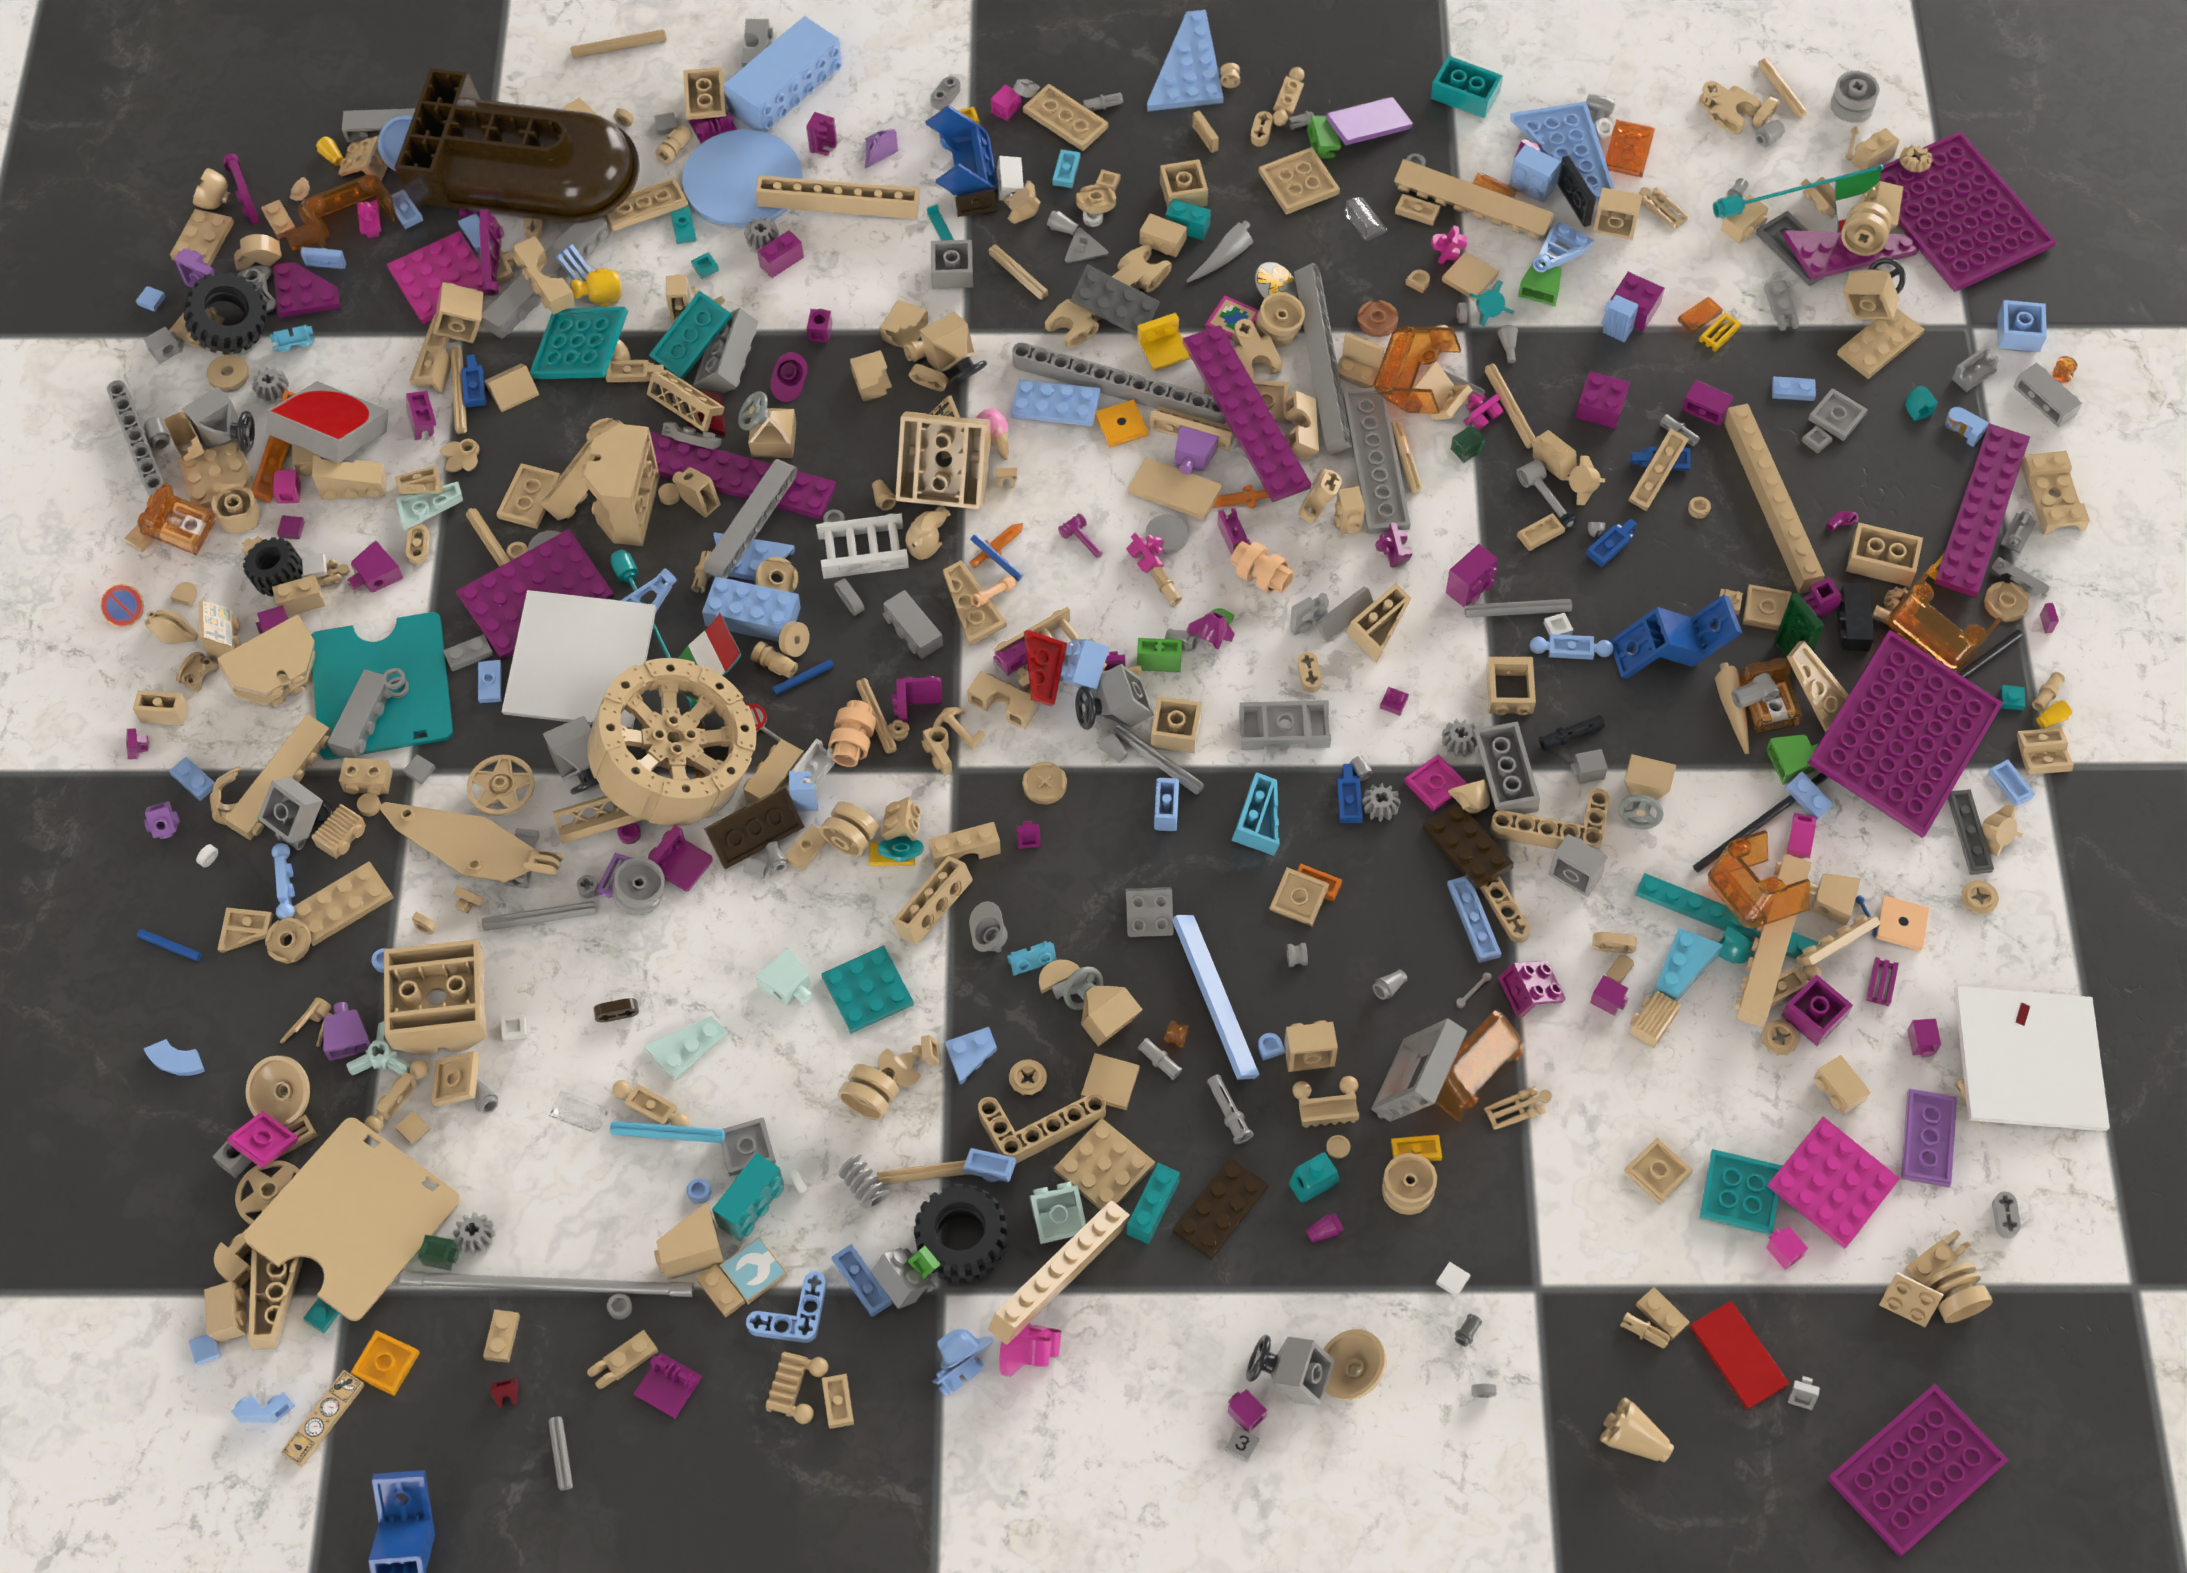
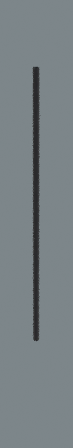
(1817, 780)

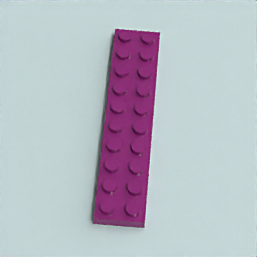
(1246, 414)
(741, 475)
(1982, 510)

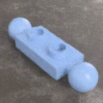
(1571, 646)
(283, 873)

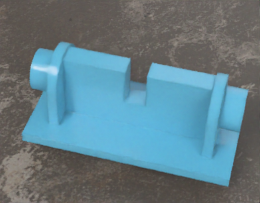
(284, 340)
(1028, 960)

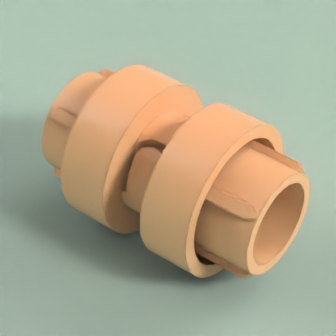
(1270, 572)
(852, 733)

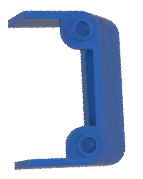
(971, 153)

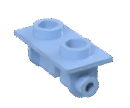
(950, 1378)

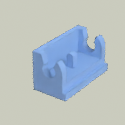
(802, 794)

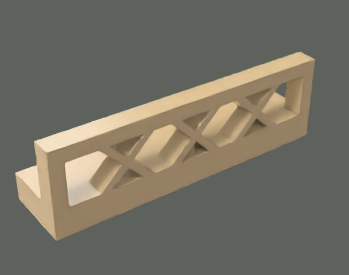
(684, 393)
(1170, 420)
(591, 825)

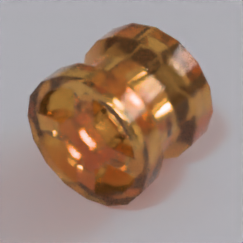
(2064, 369)
(1176, 1033)

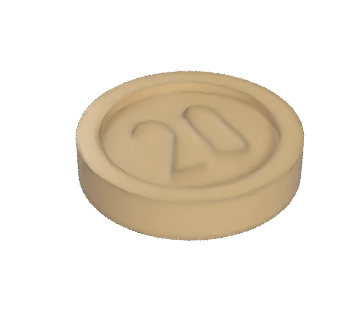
(1338, 1147)

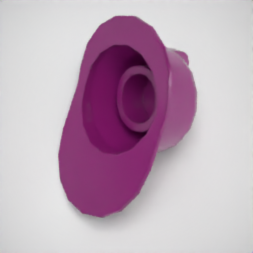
(788, 377)

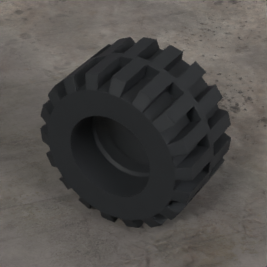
(272, 564)

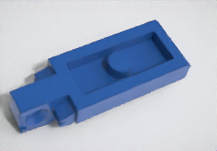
(473, 383)
(1644, 458)
(1611, 543)
(1349, 796)

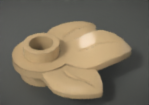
(459, 456)
(898, 1067)

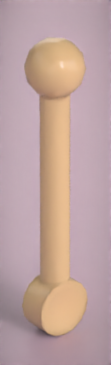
(1855, 130)

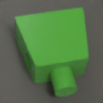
(1541, 286)
(1790, 756)

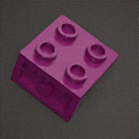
(1530, 985)

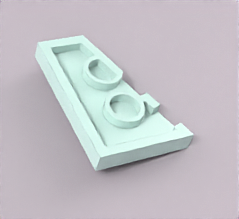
(420, 507)
(686, 1046)

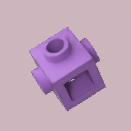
(161, 820)

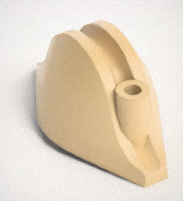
(170, 627)
(1472, 796)

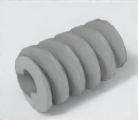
(860, 1182)

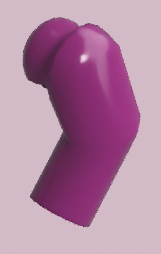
(1842, 518)

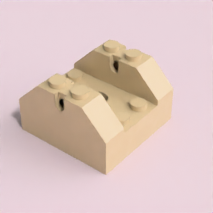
(624, 480)
(925, 481)
(270, 662)
(409, 979)

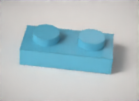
(1066, 168)

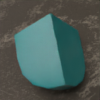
(1920, 403)
(1735, 946)

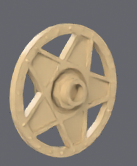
(500, 785)
(264, 1188)

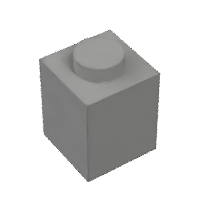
(1589, 766)

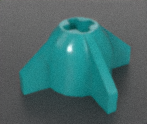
(1490, 303)

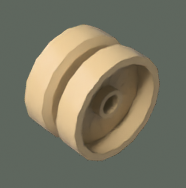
(1866, 228)
(1280, 318)
(849, 829)
(868, 1092)
(1409, 1183)

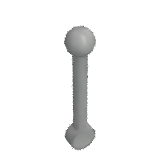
(1460, 1003)

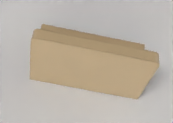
(433, 368)

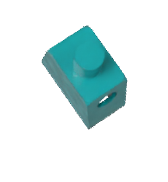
(1317, 1176)

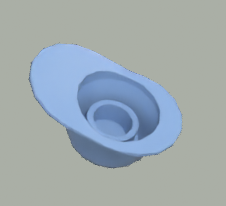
(960, 1345)

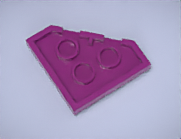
(302, 291)

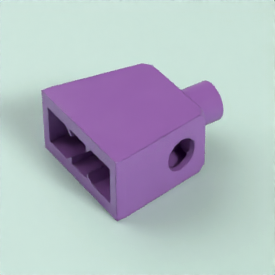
(1194, 449)
(344, 1033)

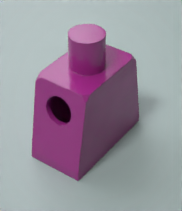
(374, 569)

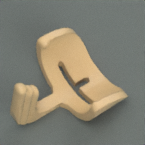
(215, 796)

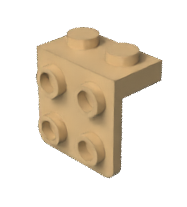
(1447, 395)

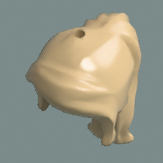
(923, 534)

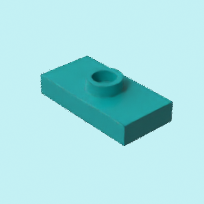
(683, 225)

